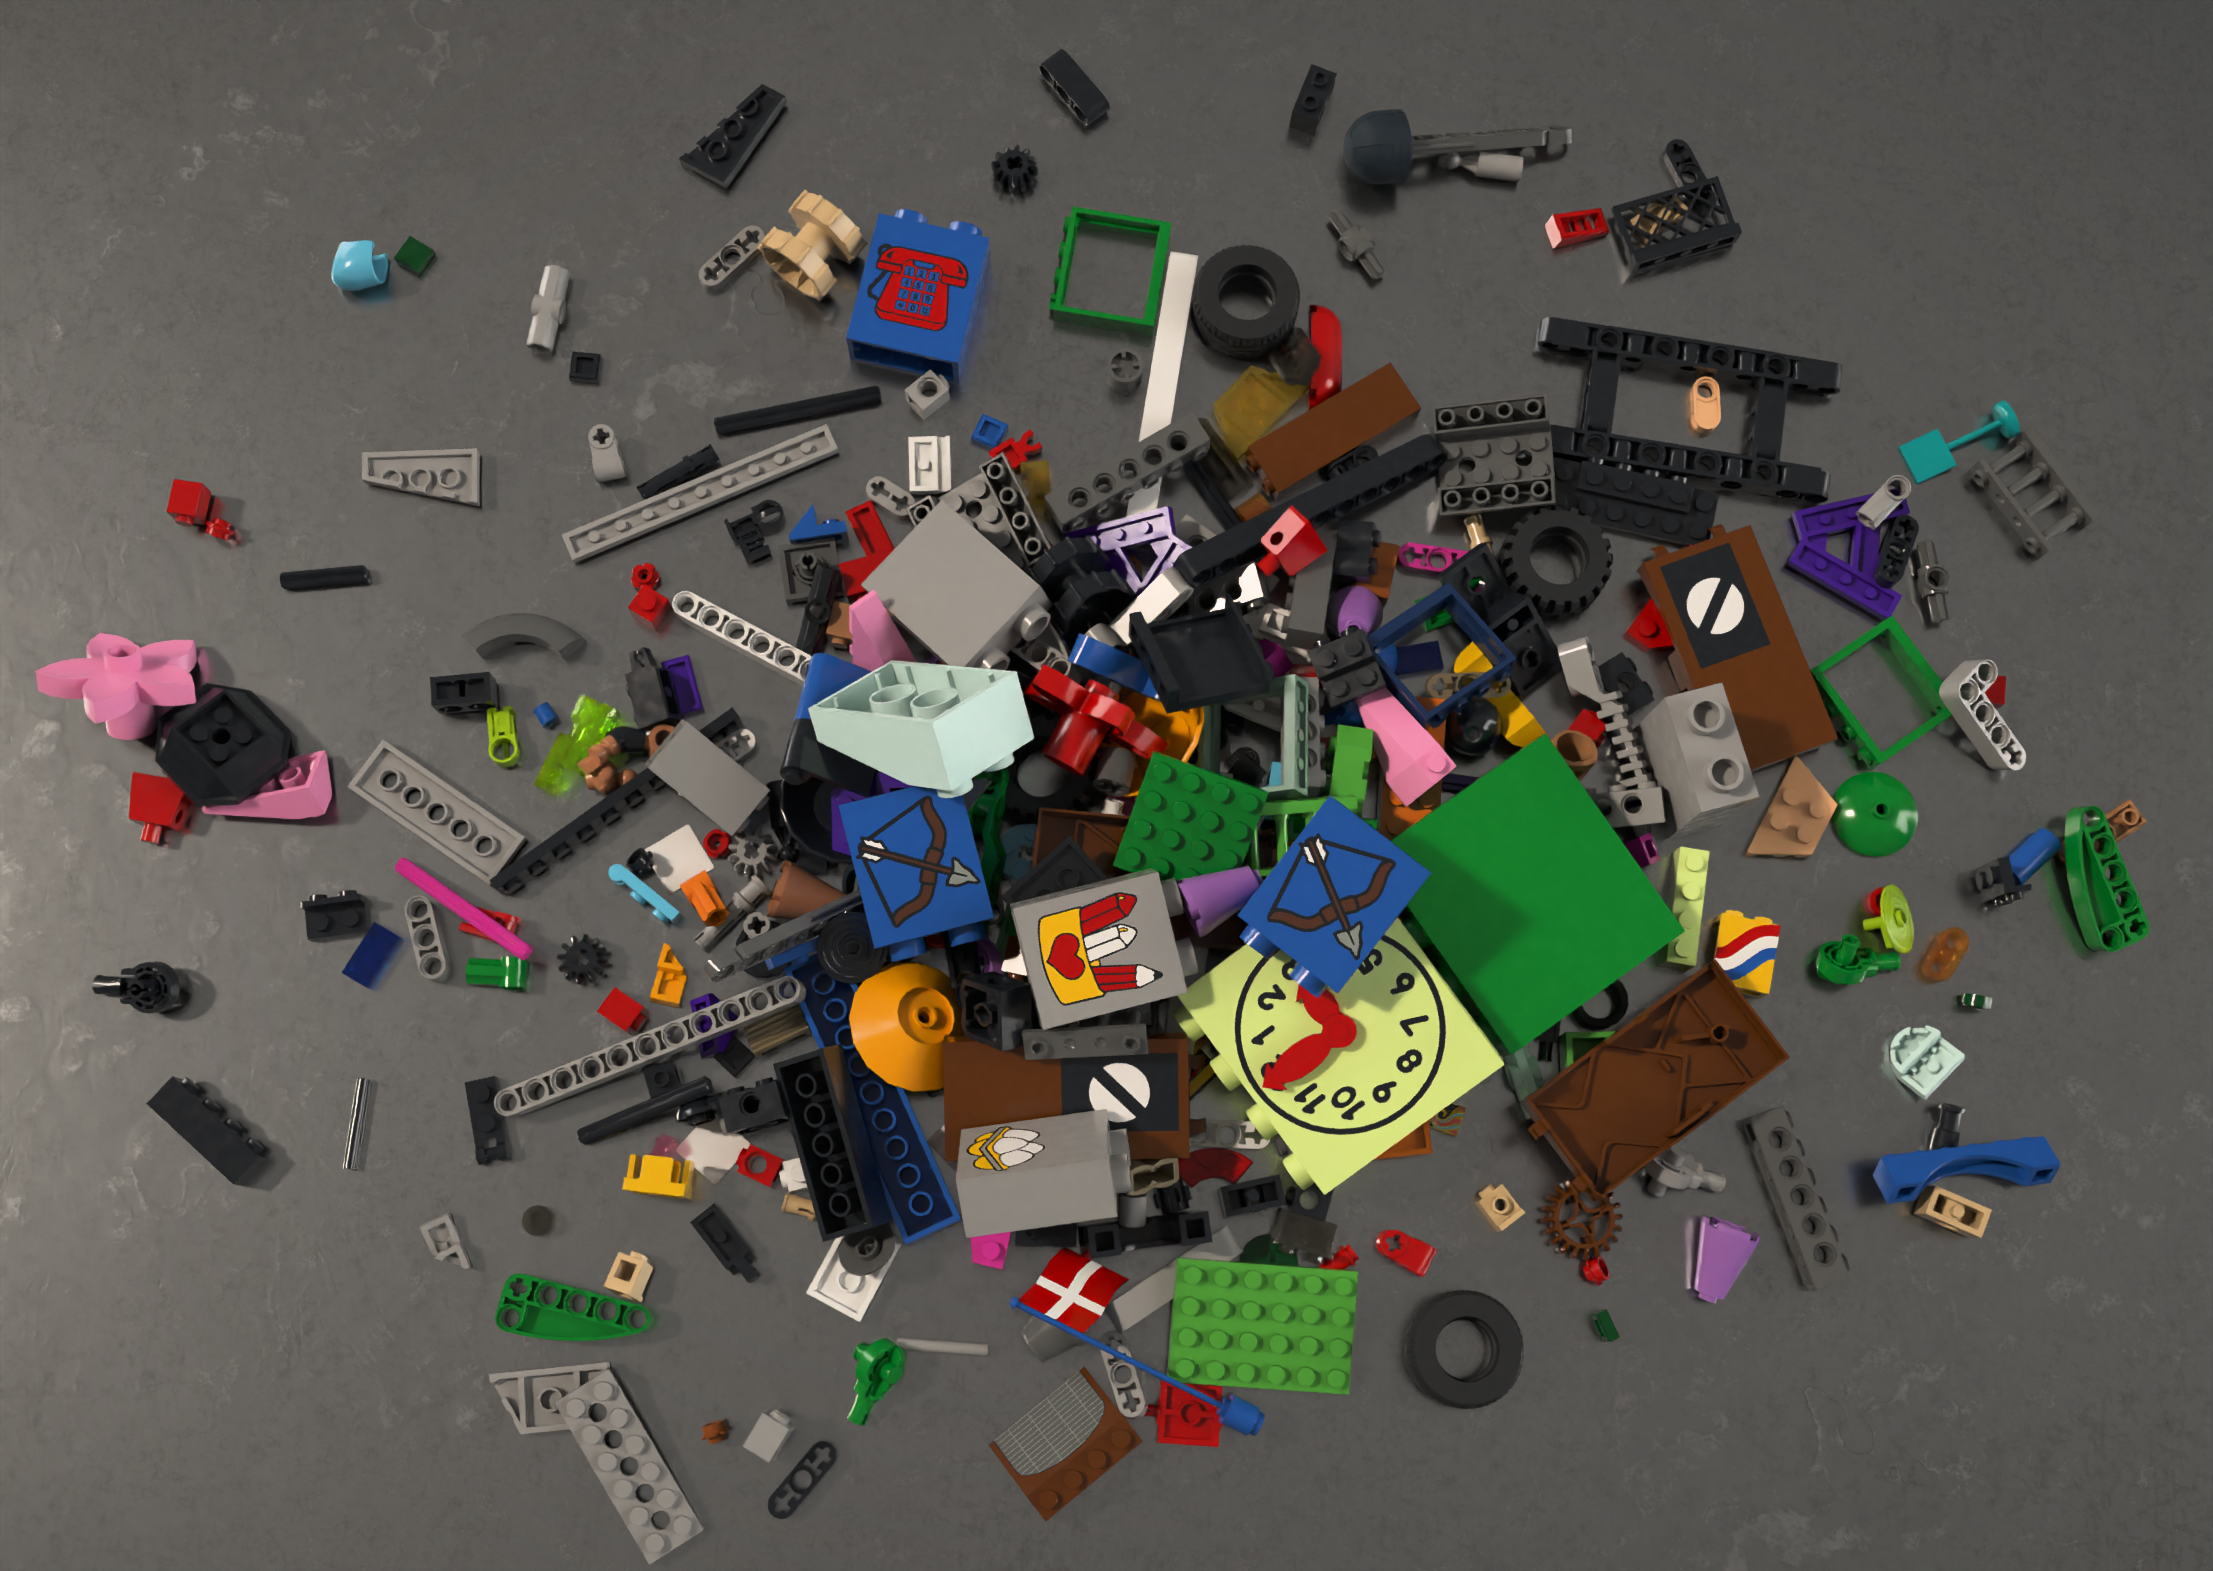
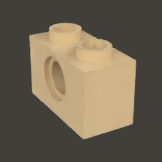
(1952, 1212)

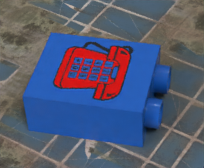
(919, 295)

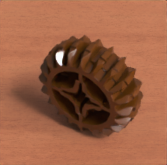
(1586, 1231)

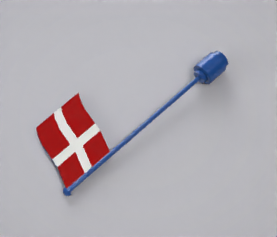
(1073, 1297)

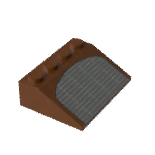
(1065, 1443)

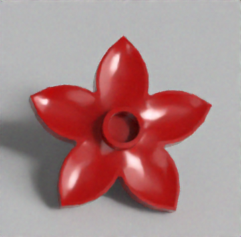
(1087, 720)

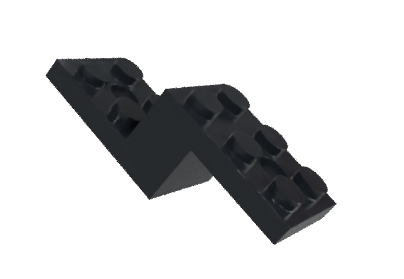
(1507, 615)

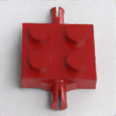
(1186, 1418)

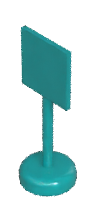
(1932, 456)

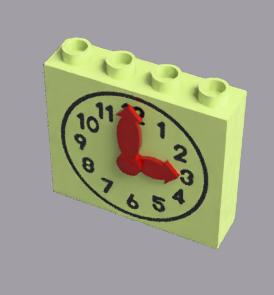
(1344, 1068)

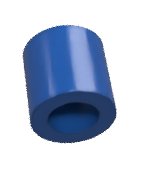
(545, 714)

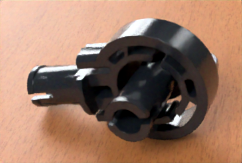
(143, 986)

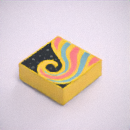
(1448, 1119)

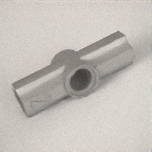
(548, 309)

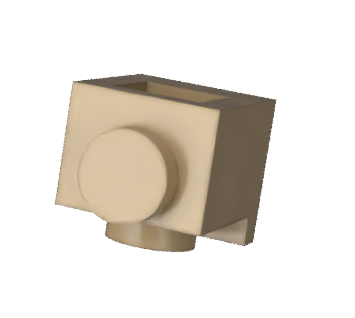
(1498, 1219)
(629, 1276)

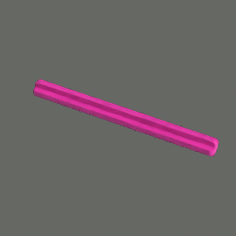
(464, 909)

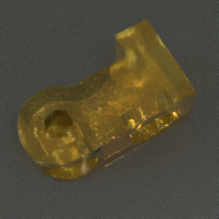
(1039, 484)

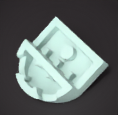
(1923, 1059)

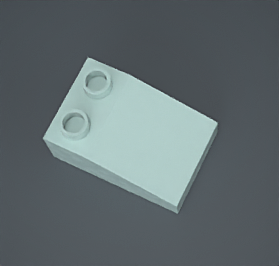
(927, 723)

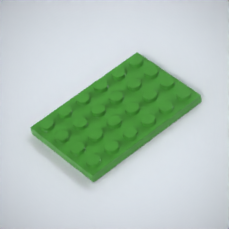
(1262, 1325)

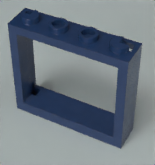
(1495, 650)

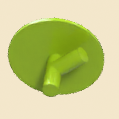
(1894, 921)

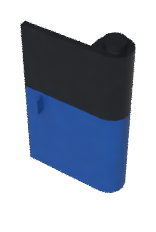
(806, 755)

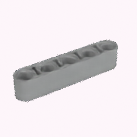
(1159, 1287)

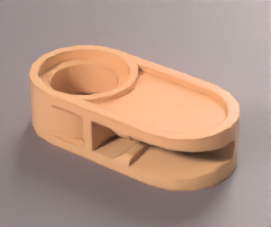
(1705, 411)

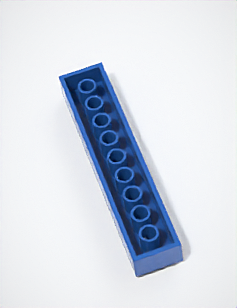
(900, 1150)

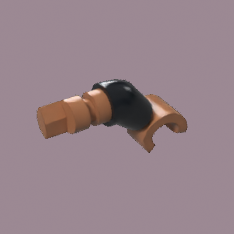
(622, 741)

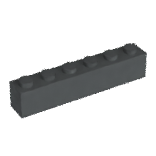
(1310, 595)

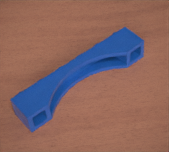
(2021, 1161)

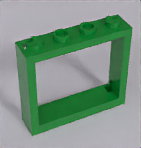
(1116, 224)
(1914, 665)

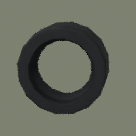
(1602, 1023)

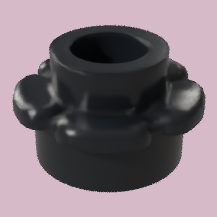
(640, 862)

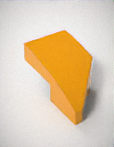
(669, 981)

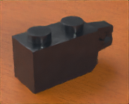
(651, 692)

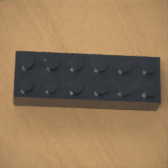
(832, 1142)

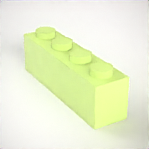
(1685, 901)

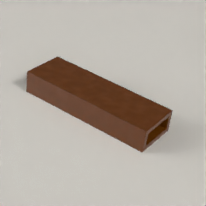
(1332, 430)

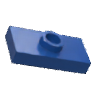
(796, 954)

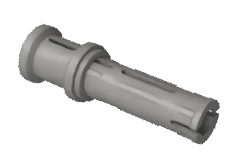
(742, 902)

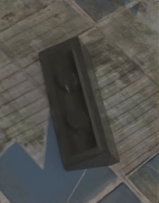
(1221, 466)

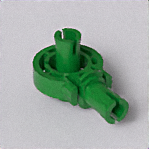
(1852, 961)
(873, 1386)

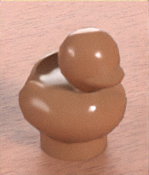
(608, 779)

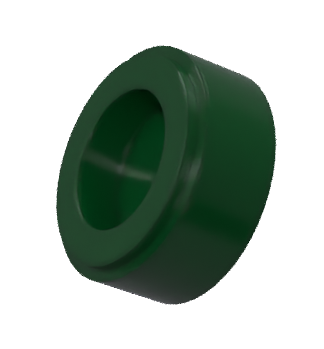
(1976, 1001)

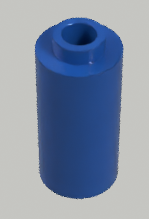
(2033, 855)

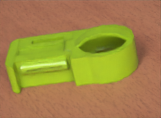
(502, 731)

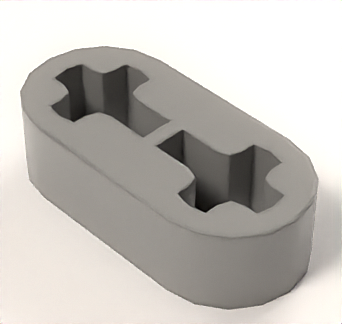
(893, 492)

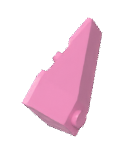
(875, 634)
(1404, 748)
(295, 793)

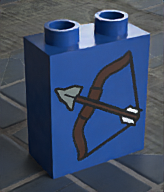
(916, 869)
(1331, 898)

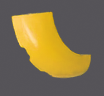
(1518, 723)

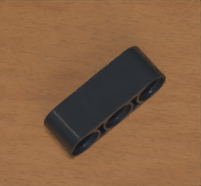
(1074, 87)

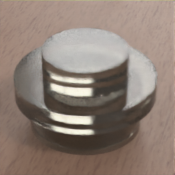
(537, 1220)

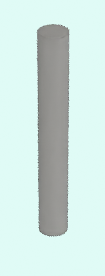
(940, 1346)

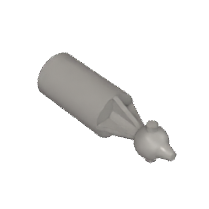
(1487, 164)

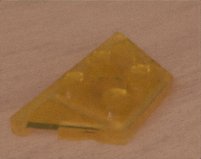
(1253, 407)

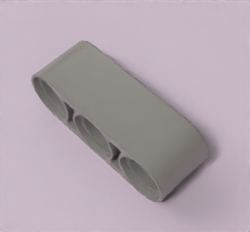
(418, 929)

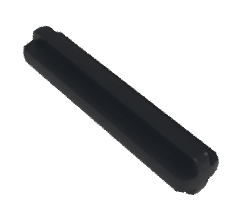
(323, 577)

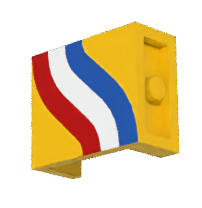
(1747, 951)

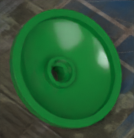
(1860, 824)

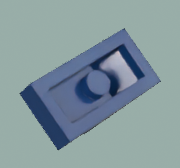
(809, 530)

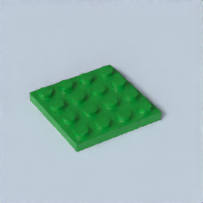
(1189, 821)

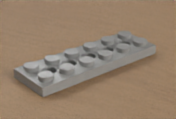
(435, 792)
(622, 1487)

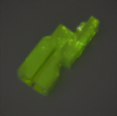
(589, 728)

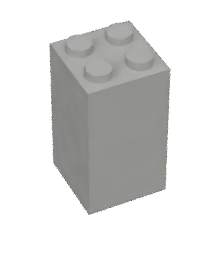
(708, 778)

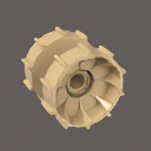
(822, 233)

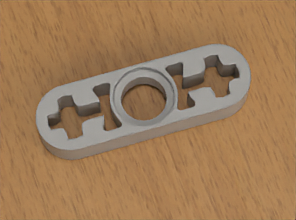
(712, 266)
(1138, 1394)

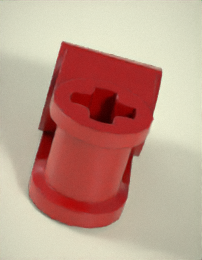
(1410, 1252)

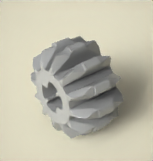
(764, 849)

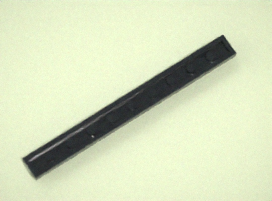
(603, 811)

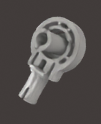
(1680, 1171)

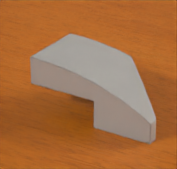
(445, 1240)

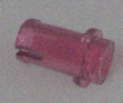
(664, 1146)

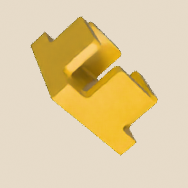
(659, 1177)

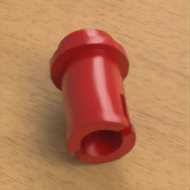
(1342, 1259)

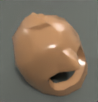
(1577, 751)

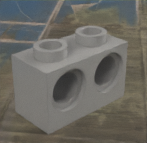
(769, 1435)

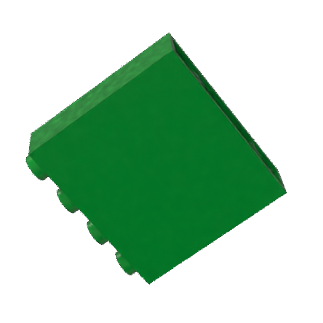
(1529, 897)

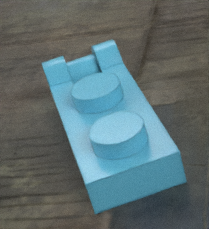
(643, 894)

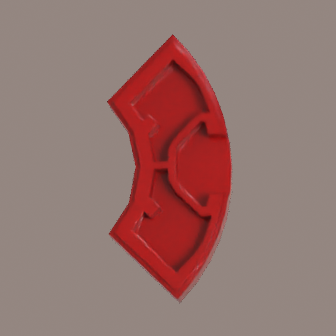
(1213, 1163)

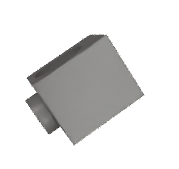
(927, 405)

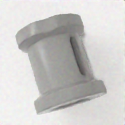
(749, 924)

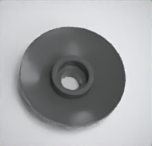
(867, 1250)

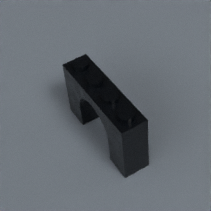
(1160, 1230)

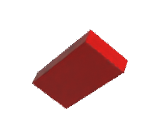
(869, 529)

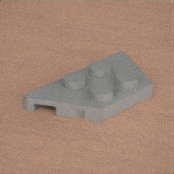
(533, 1394)

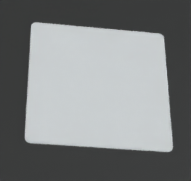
(679, 858)
(712, 1150)

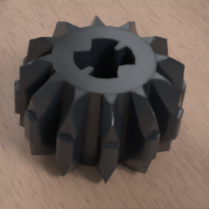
(1013, 160)
(593, 955)

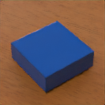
(989, 432)

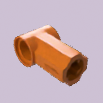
(704, 897)

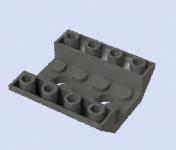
(1493, 438)
(1005, 514)

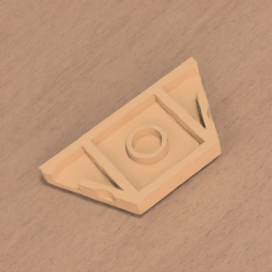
(1795, 816)

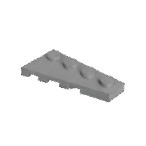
(432, 473)

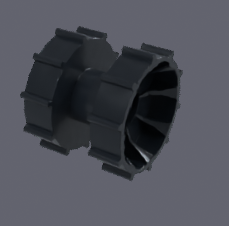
(1080, 587)

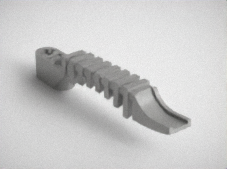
(1584, 678)

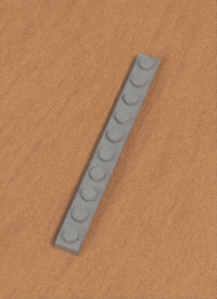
(700, 493)

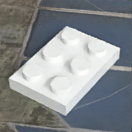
(844, 1290)

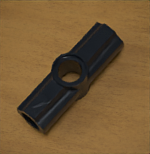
(822, 591)

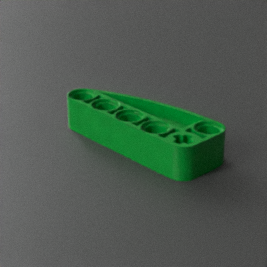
(2091, 891)
(560, 1318)

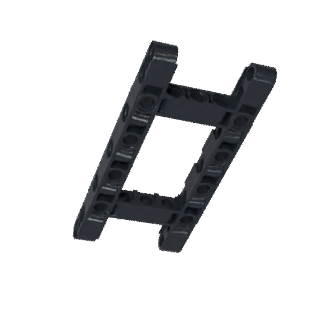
(1694, 357)

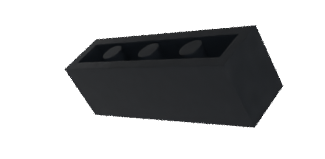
(207, 1130)

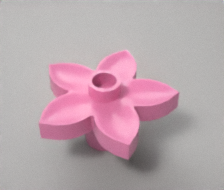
(124, 682)

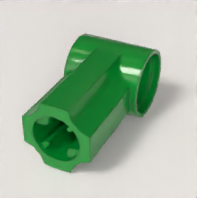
(505, 973)

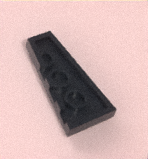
(730, 145)

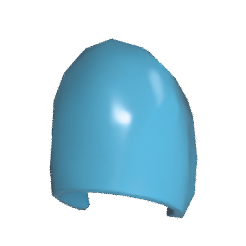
(356, 267)

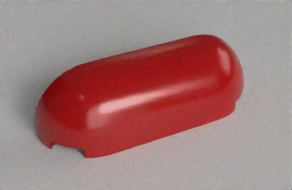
(1326, 336)

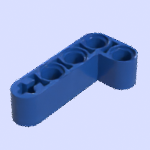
(1112, 665)

